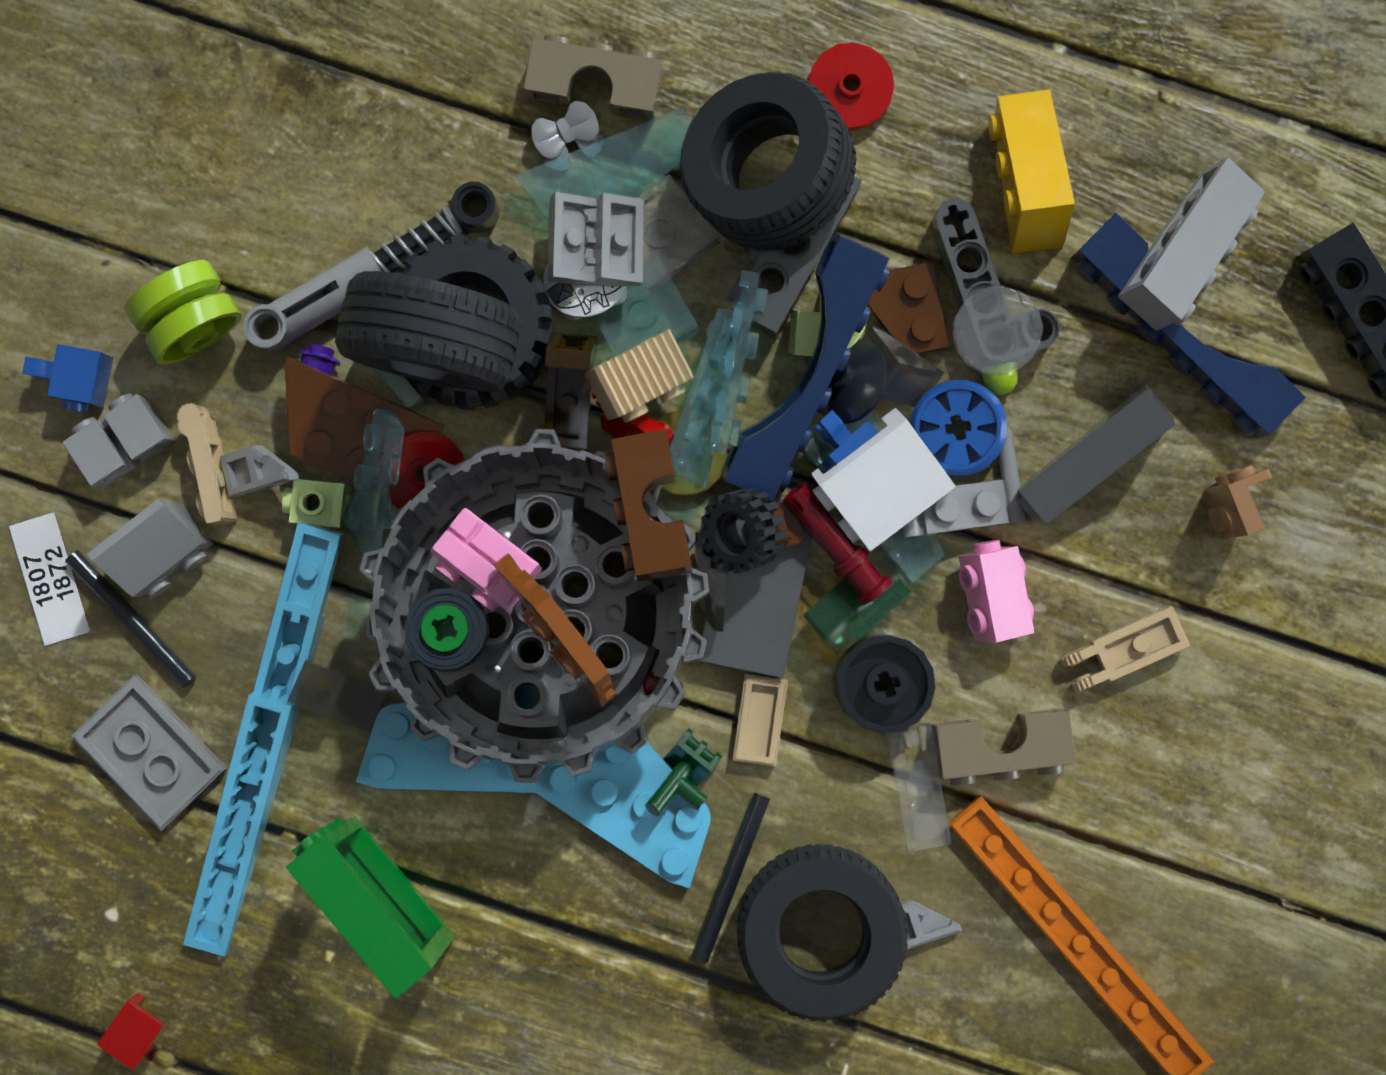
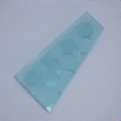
(614, 165)

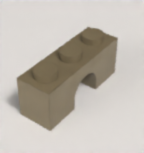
(559, 66)
(1042, 744)

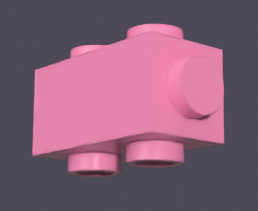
(996, 592)

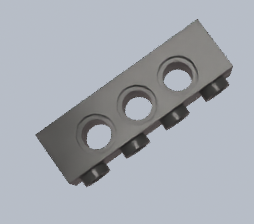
(792, 271)

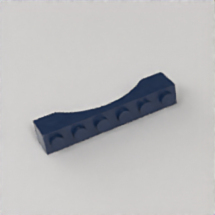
(845, 284)
(1252, 393)

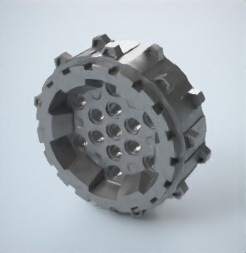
(480, 703)

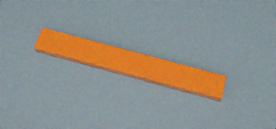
(1078, 940)

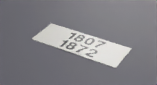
(49, 579)

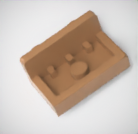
(1232, 503)

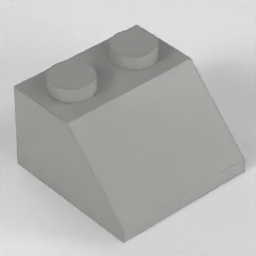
(152, 549)

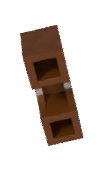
(654, 546)

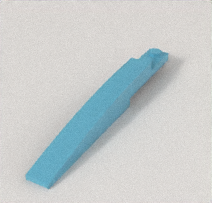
(263, 740)

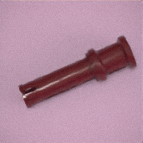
(848, 559)

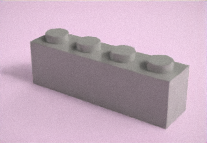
(1192, 245)

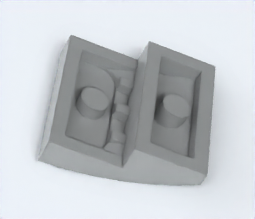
(595, 240)

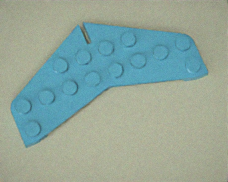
(604, 800)

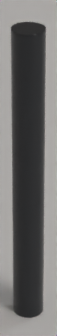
(130, 618)
(730, 877)

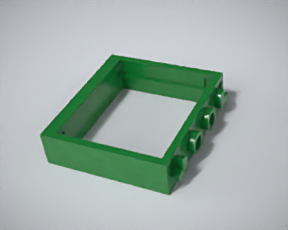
(371, 903)

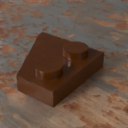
(912, 308)

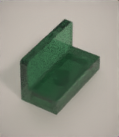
(843, 620)

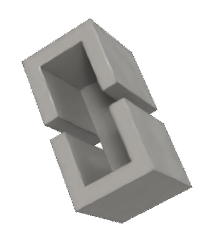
(109, 445)

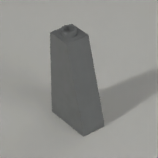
(1096, 455)

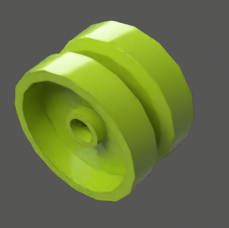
(182, 312)

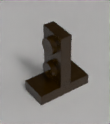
(568, 389)

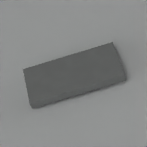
(760, 610)

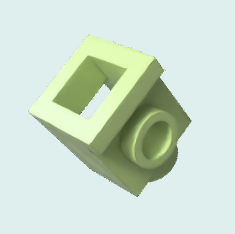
(333, 502)

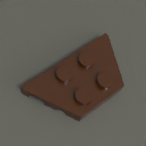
(331, 416)

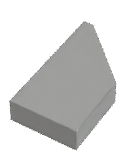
(254, 471)
(926, 924)

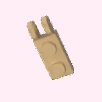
(206, 464)
(1130, 647)

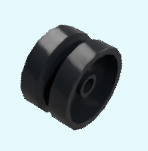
(909, 689)

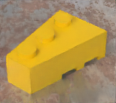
(1032, 171)

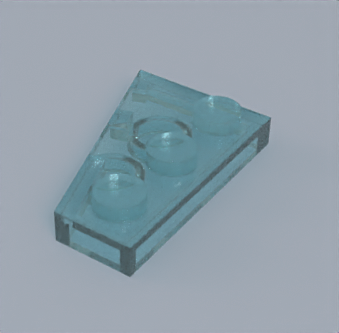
(379, 470)

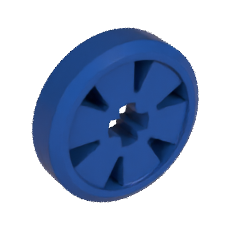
(974, 406)

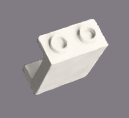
(883, 483)

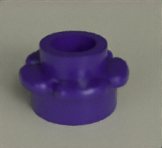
(320, 358)

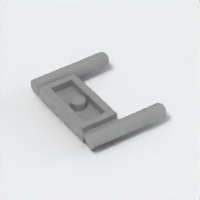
(975, 503)

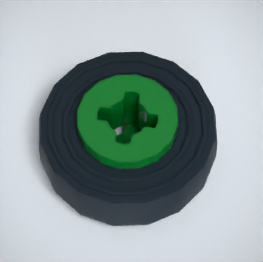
(461, 638)

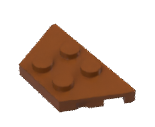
(552, 624)

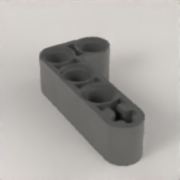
(964, 283)

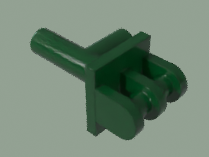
(690, 762)

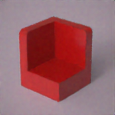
(131, 1033)

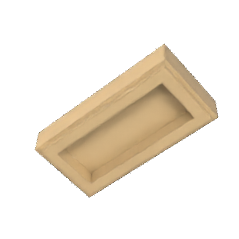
(760, 720)

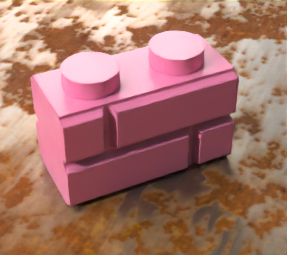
(469, 553)

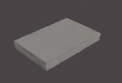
(149, 752)

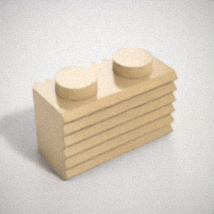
(640, 376)

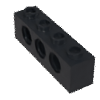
(1341, 306)

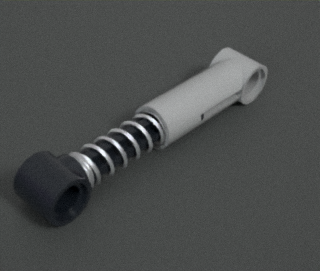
(324, 294)

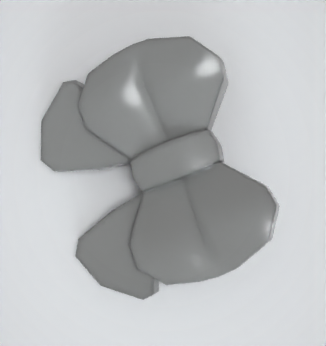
(577, 125)

